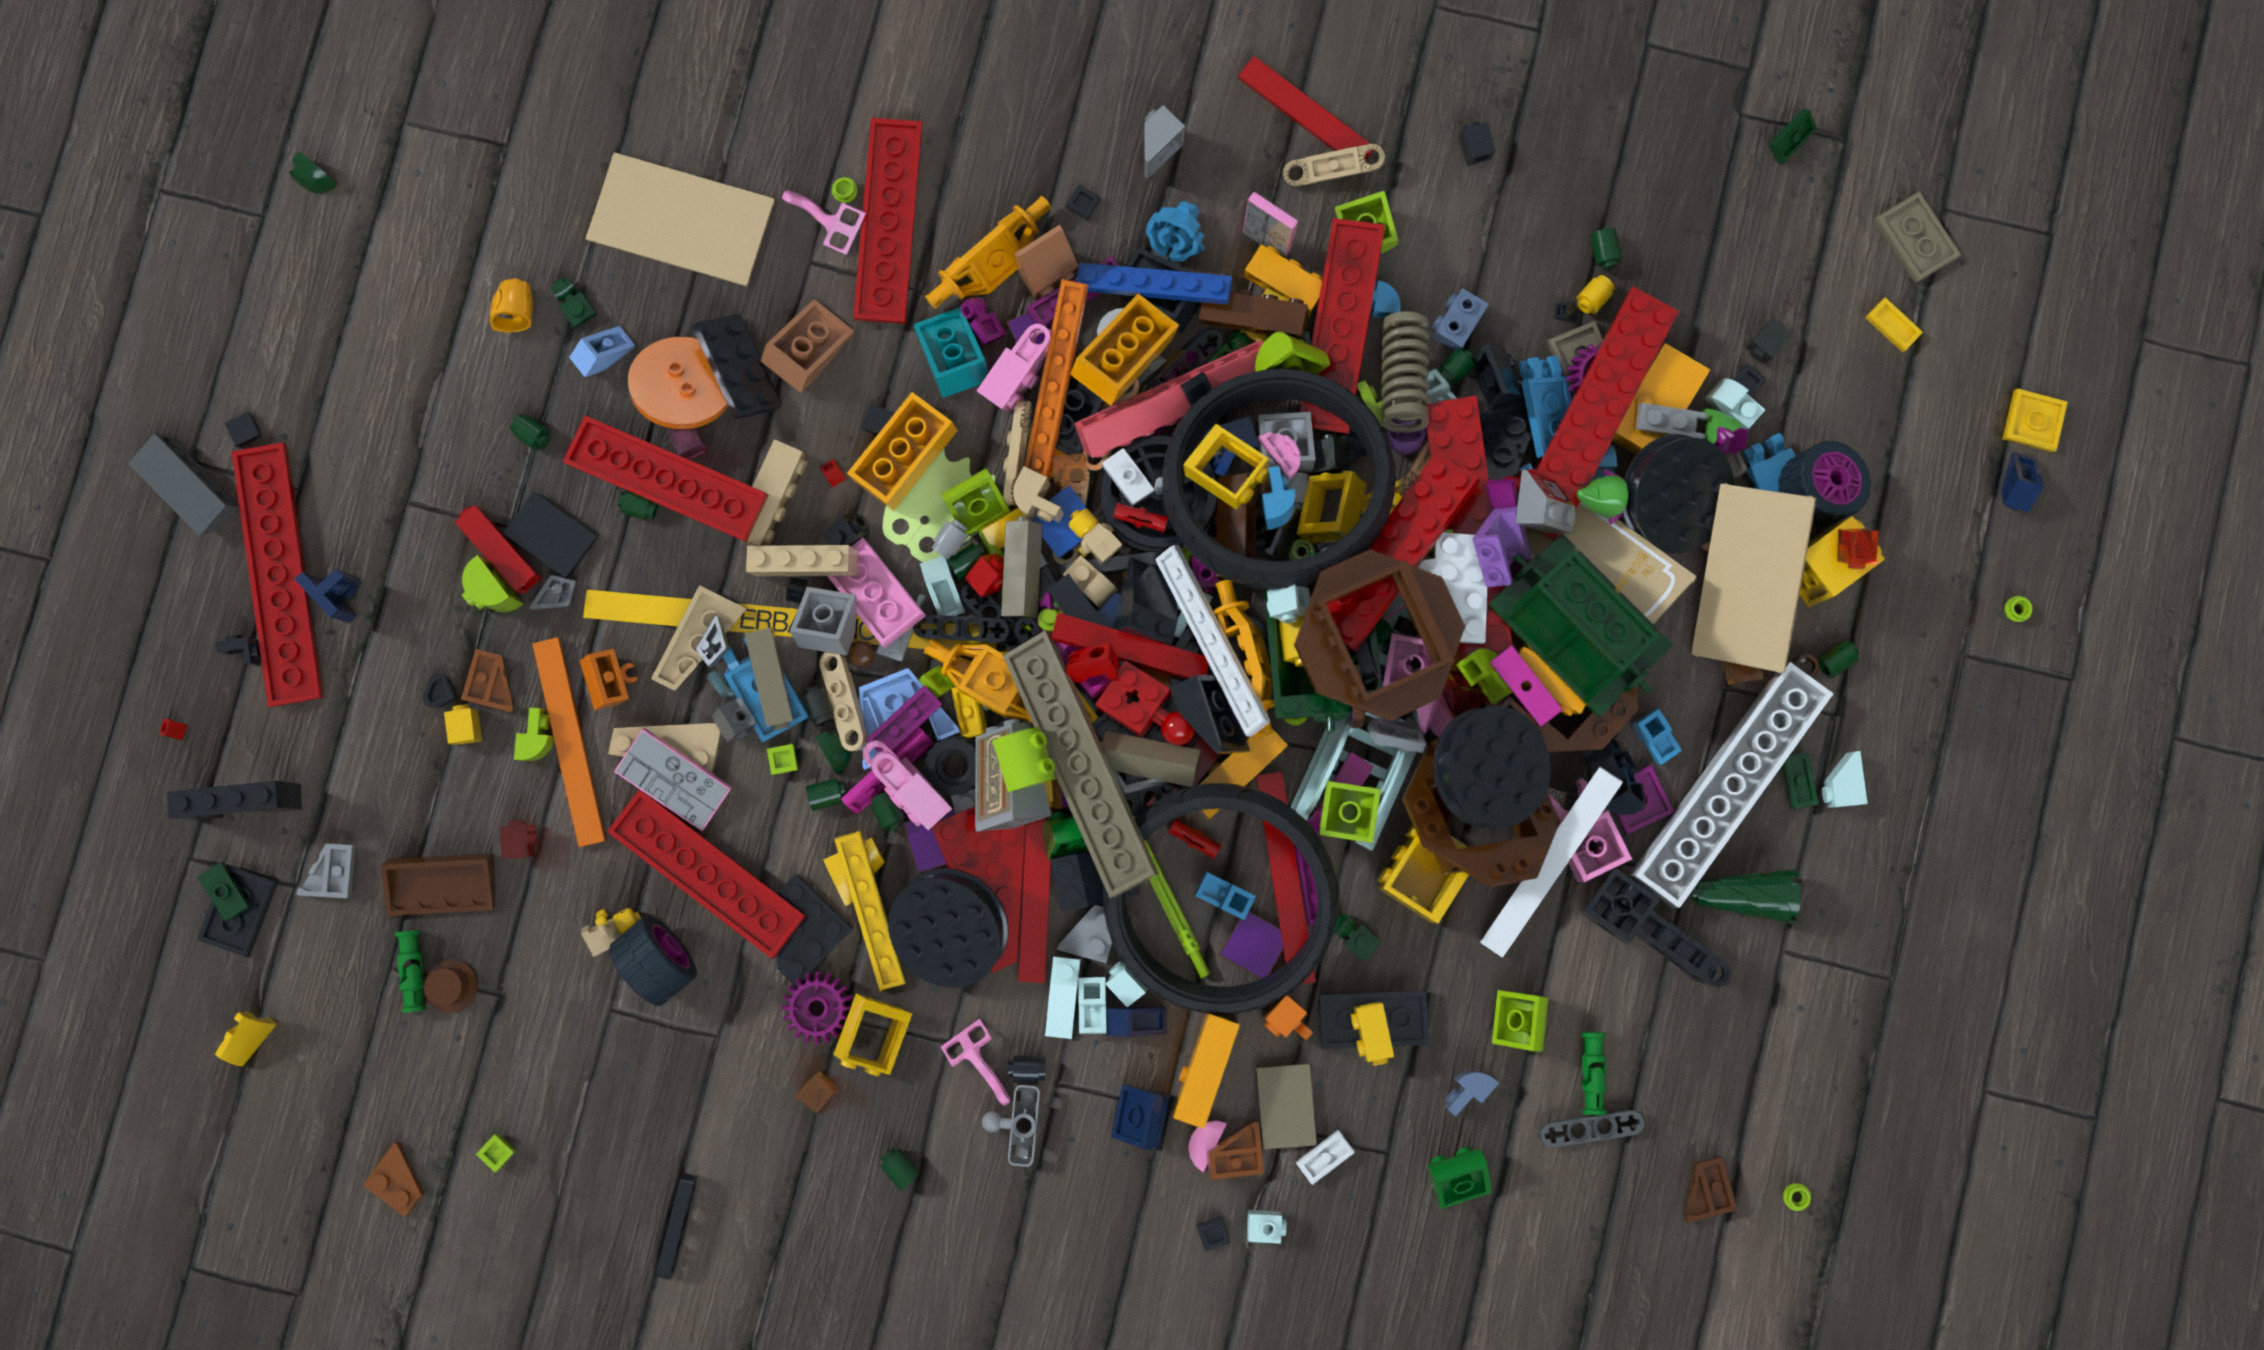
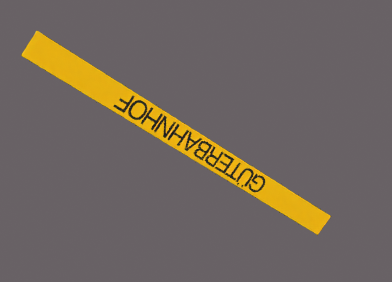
(670, 611)

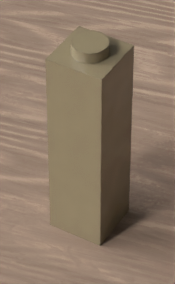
(1021, 569)
(770, 678)
(1151, 758)

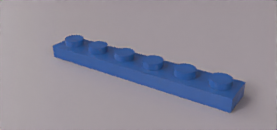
(1155, 283)

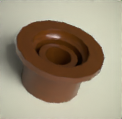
(451, 986)

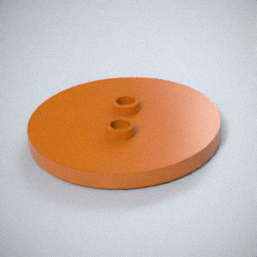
(675, 384)

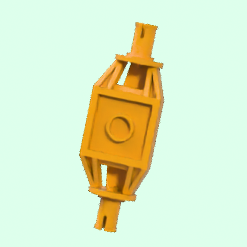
(991, 258)
(1252, 641)
(983, 679)

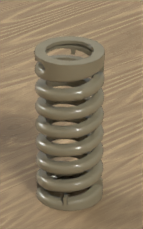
(1392, 368)

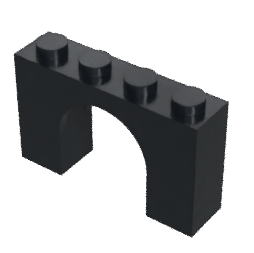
(220, 800)

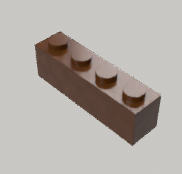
(1257, 314)
(1236, 527)

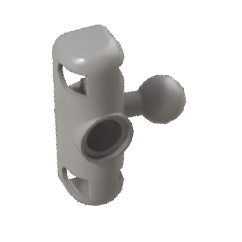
(1024, 1108)

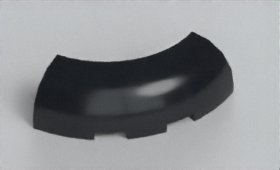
(1630, 795)

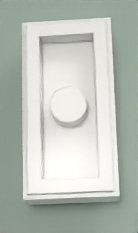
(1127, 477)
(1325, 1157)

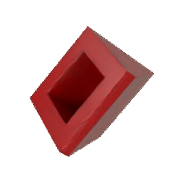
(832, 473)
(173, 729)

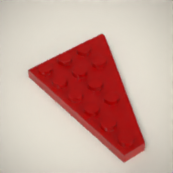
(993, 858)

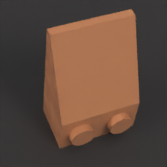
(1046, 263)
(806, 345)

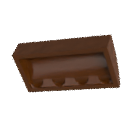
(439, 884)

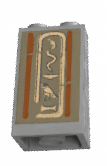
(993, 803)

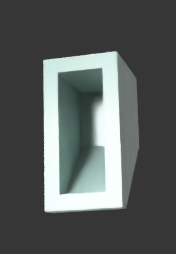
(942, 587)
(1845, 783)

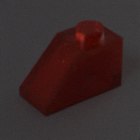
(1461, 695)

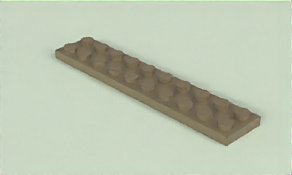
(1081, 765)

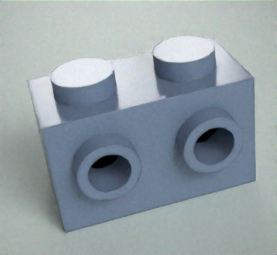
(1460, 319)

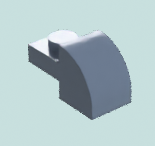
(1473, 1084)

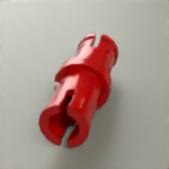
(1140, 517)
(1195, 838)

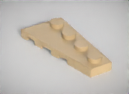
(681, 652)
(694, 740)

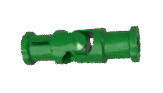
(410, 975)
(1593, 1082)

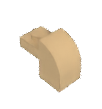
(1029, 494)
(1091, 582)

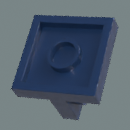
(332, 592)
(1140, 1116)

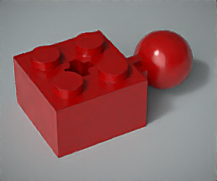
(1141, 715)

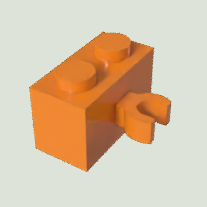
(606, 679)
(1286, 1016)

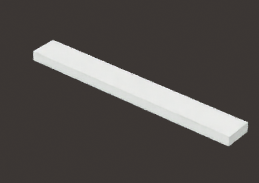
(1212, 641)
(1564, 844)

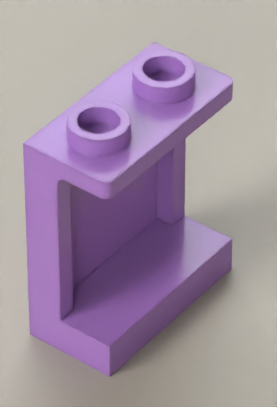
(1498, 544)

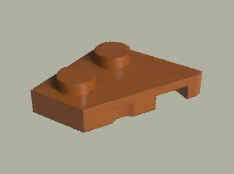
(488, 682)
(1237, 1154)
(395, 1181)

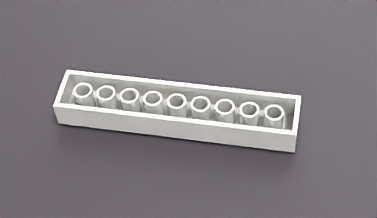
(1730, 785)

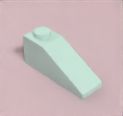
(1062, 997)

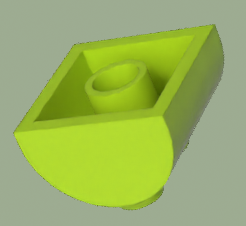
(1371, 210)
(1286, 352)
(975, 501)
(487, 587)
(1024, 759)
(1349, 812)
(1520, 1020)

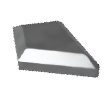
(555, 593)
(714, 643)

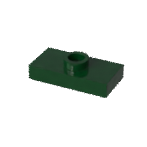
(1792, 136)
(1800, 781)
(224, 891)

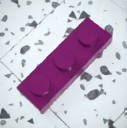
(906, 719)

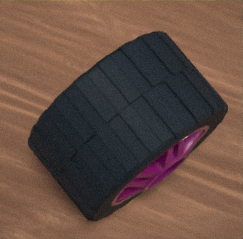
(1832, 476)
(652, 961)

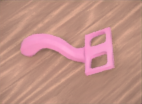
(831, 222)
(973, 1054)

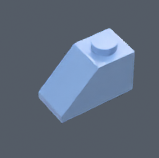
(601, 350)

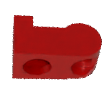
(1093, 662)

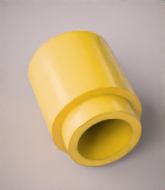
(1595, 294)

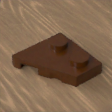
(1709, 1191)

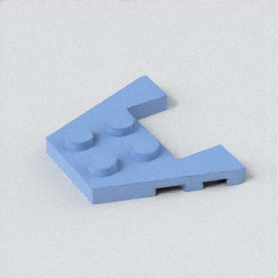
(887, 695)

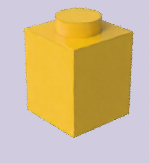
(463, 725)

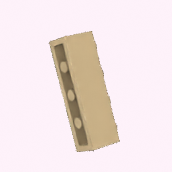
(778, 480)
(802, 560)

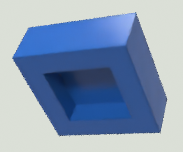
(1222, 463)

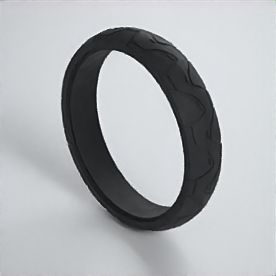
(1264, 386)
(1266, 990)

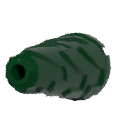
(1754, 895)

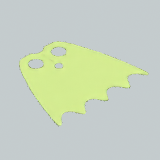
(926, 500)

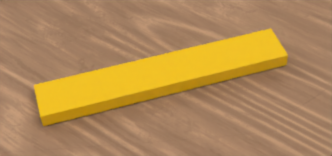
(869, 910)

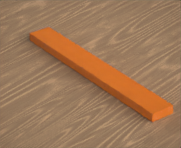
(1056, 377)
(569, 742)

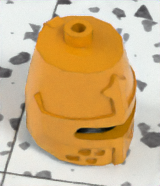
(514, 299)

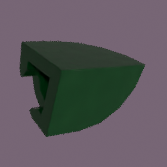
(310, 175)
(834, 751)

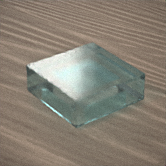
(720, 684)

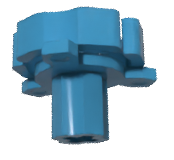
(1176, 229)

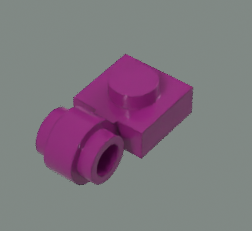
(984, 325)

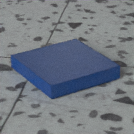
(1059, 535)

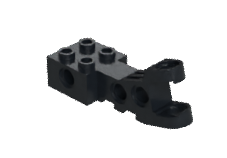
(1627, 911)

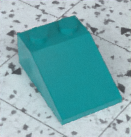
(951, 352)

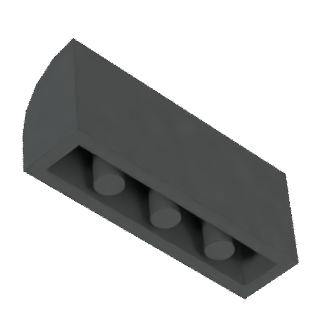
(183, 484)

